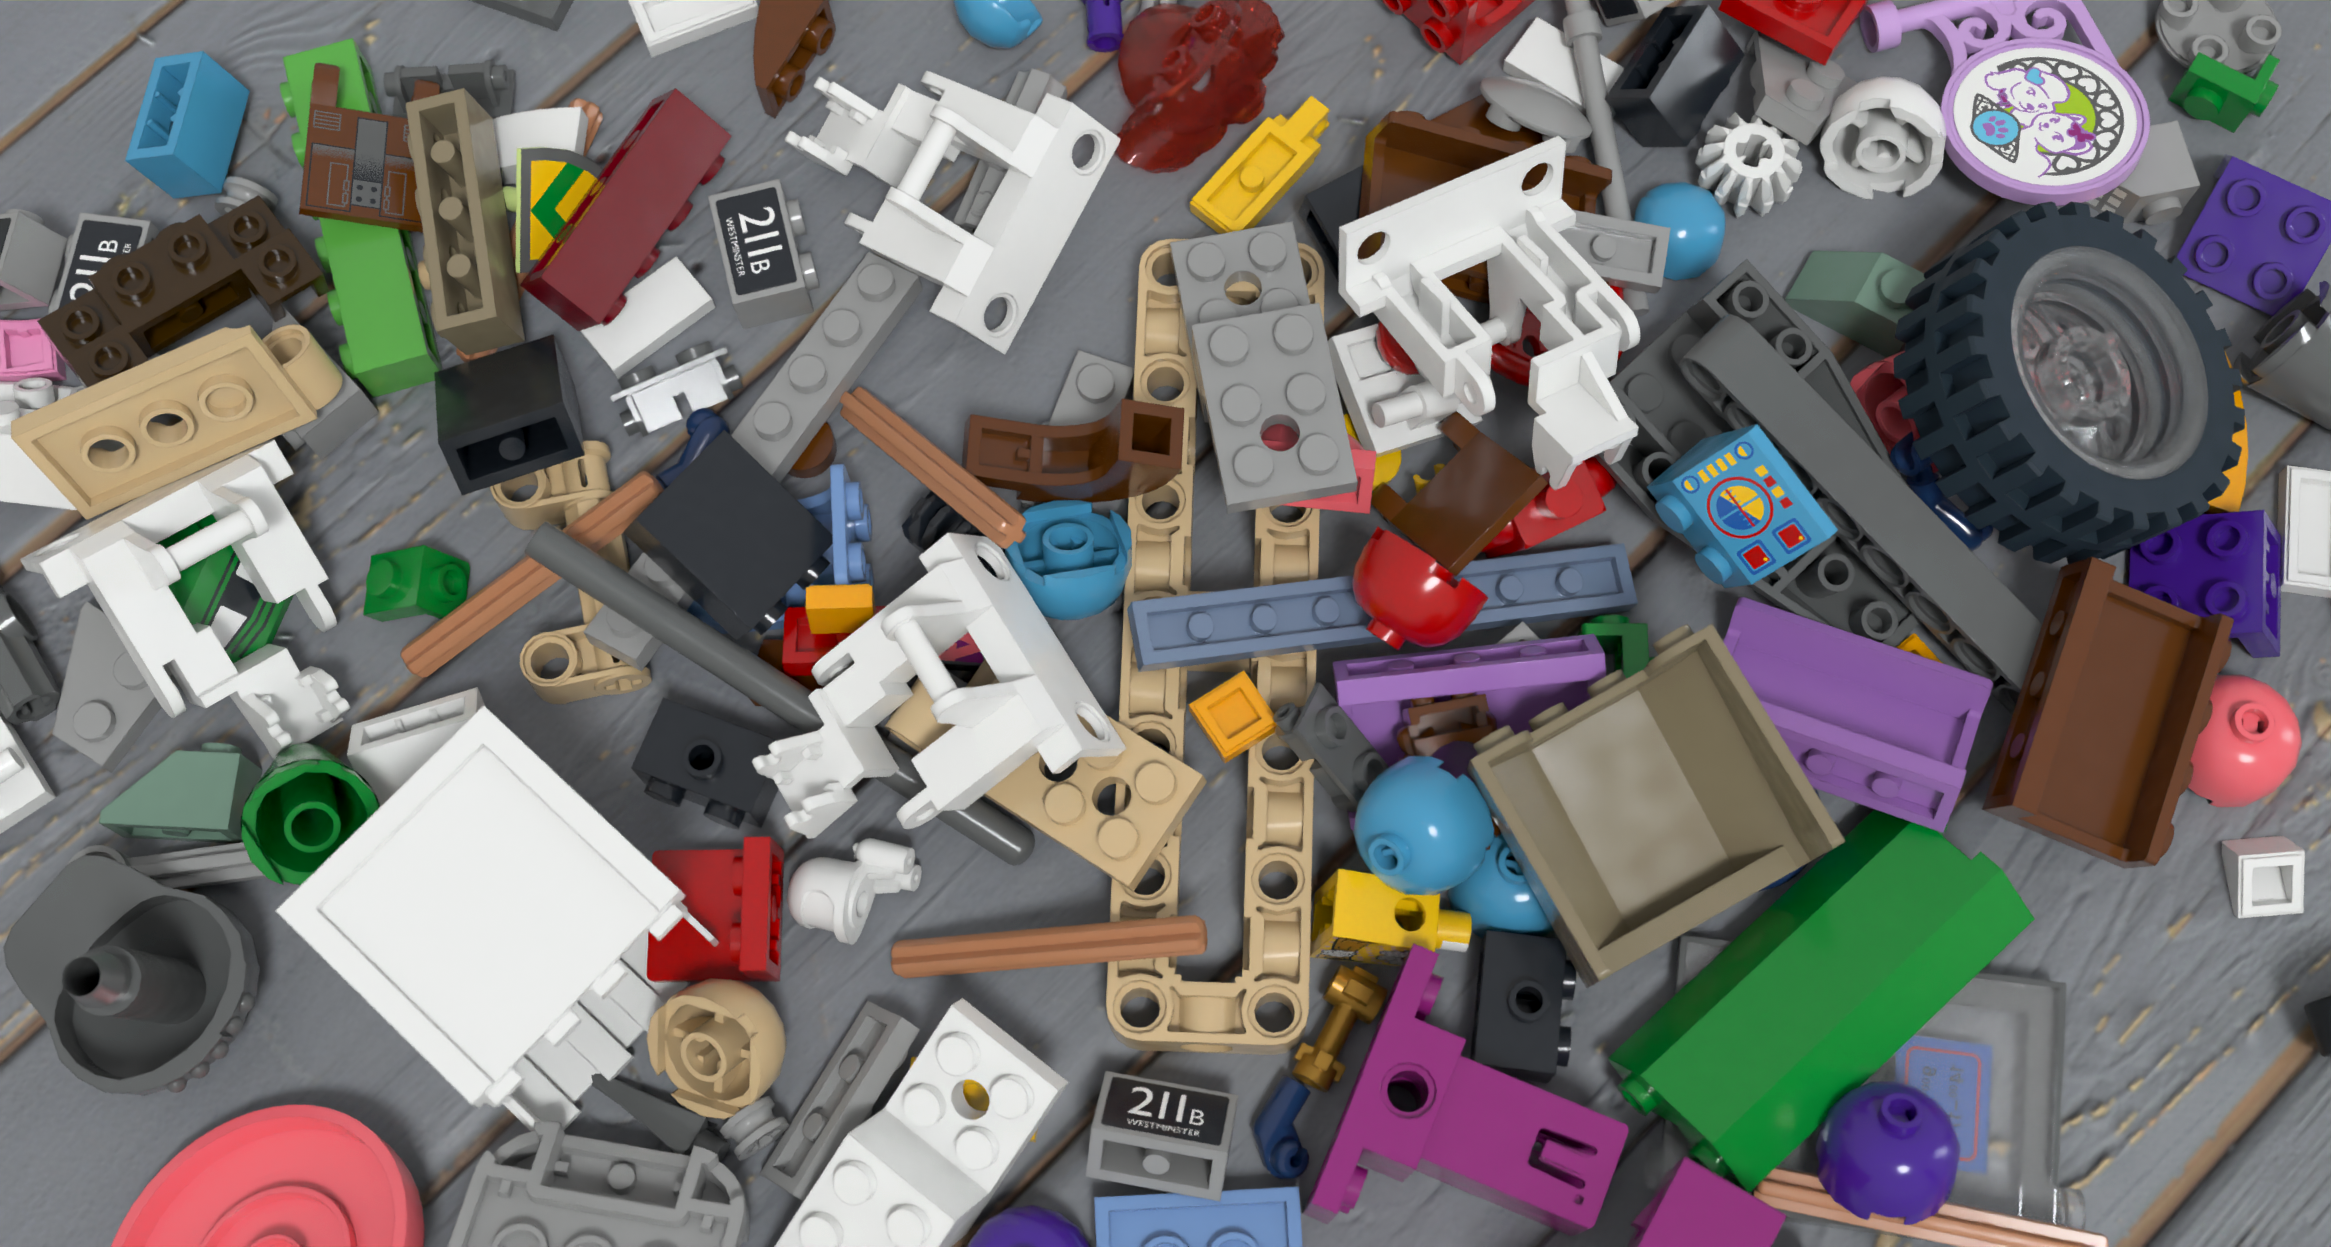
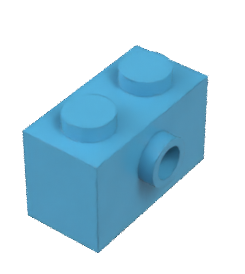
(187, 125)

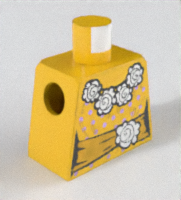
(1358, 922)

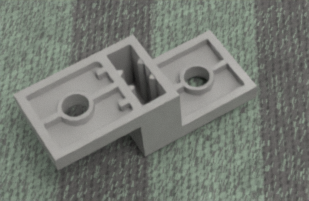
(1262, 368)

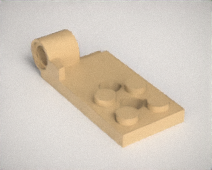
(223, 386)
(1068, 809)

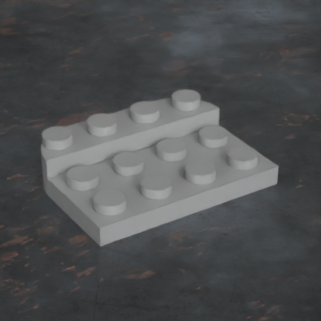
(599, 1194)

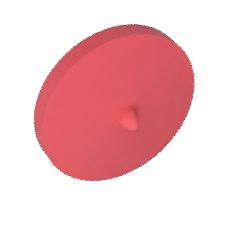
(280, 1182)

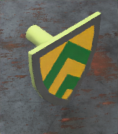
(545, 195)

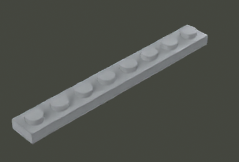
(788, 415)

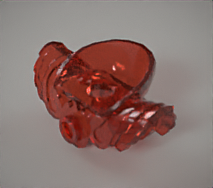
(1168, 54)

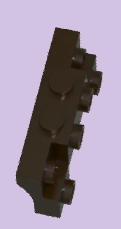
(178, 286)

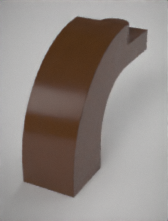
(1091, 462)

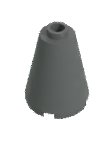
(2295, 357)

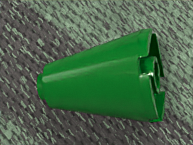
(303, 812)

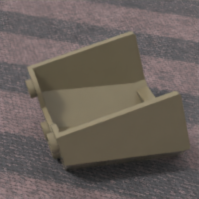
(1651, 803)

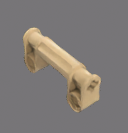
(560, 499)

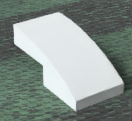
(538, 128)

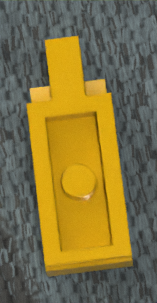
(1262, 170)

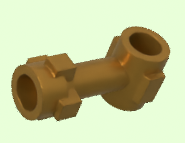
(1354, 997)

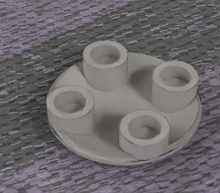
(2225, 30)
(1535, 106)

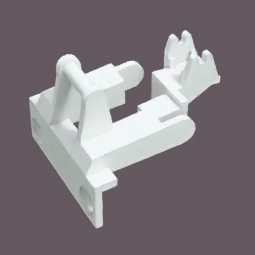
(1024, 220)
(1528, 266)
(132, 579)
(993, 723)

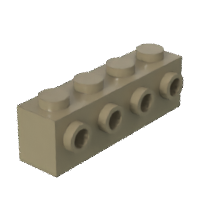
(464, 222)

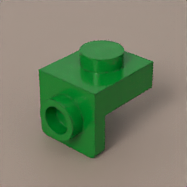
(2223, 94)
(415, 584)
(1623, 639)

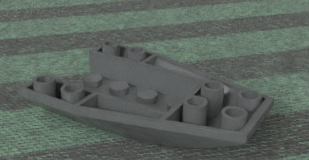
(1672, 417)

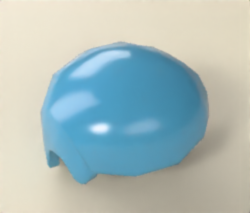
(998, 21)
(1695, 226)

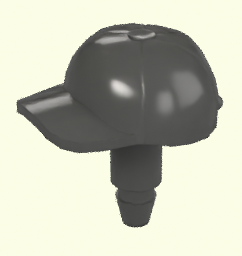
(133, 976)

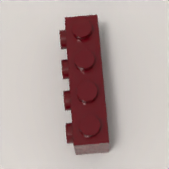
(627, 212)

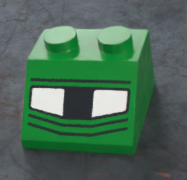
(225, 598)

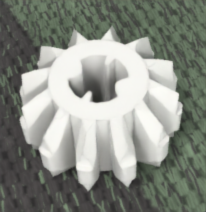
(1751, 143)

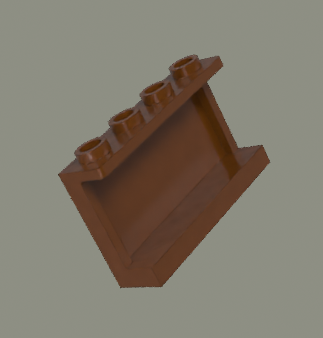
(1417, 154)
(2108, 717)

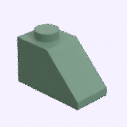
(1856, 295)
(187, 797)

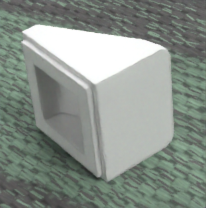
(2264, 876)

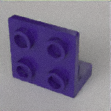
(2257, 236)
(2216, 567)

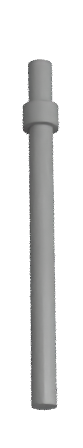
(1583, 33)

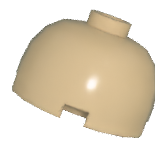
(717, 1046)

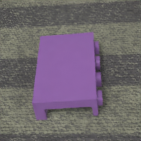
(1515, 676)
(1862, 712)

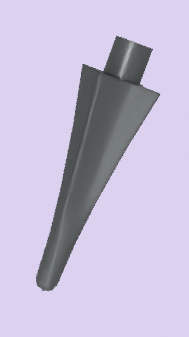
(669, 1122)

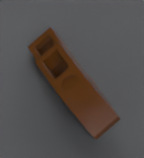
(785, 45)

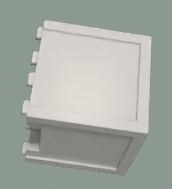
(497, 925)

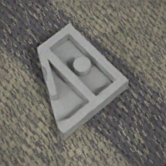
(1793, 88)
(103, 693)

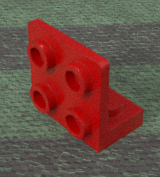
(736, 900)

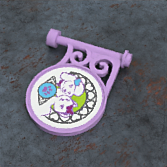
(2032, 111)

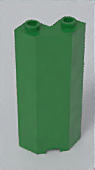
(1818, 994)

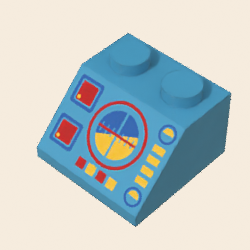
(1739, 507)

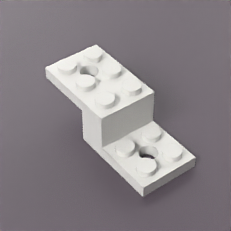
(929, 1157)

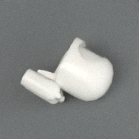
(840, 893)

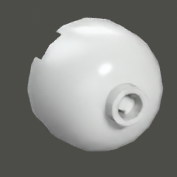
(1883, 138)

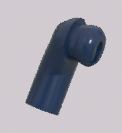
(1276, 1133)

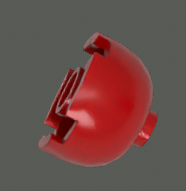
(1411, 594)

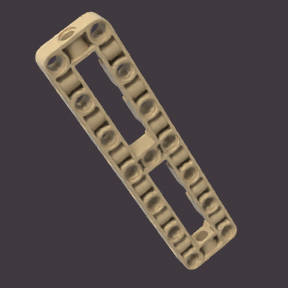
(1153, 705)

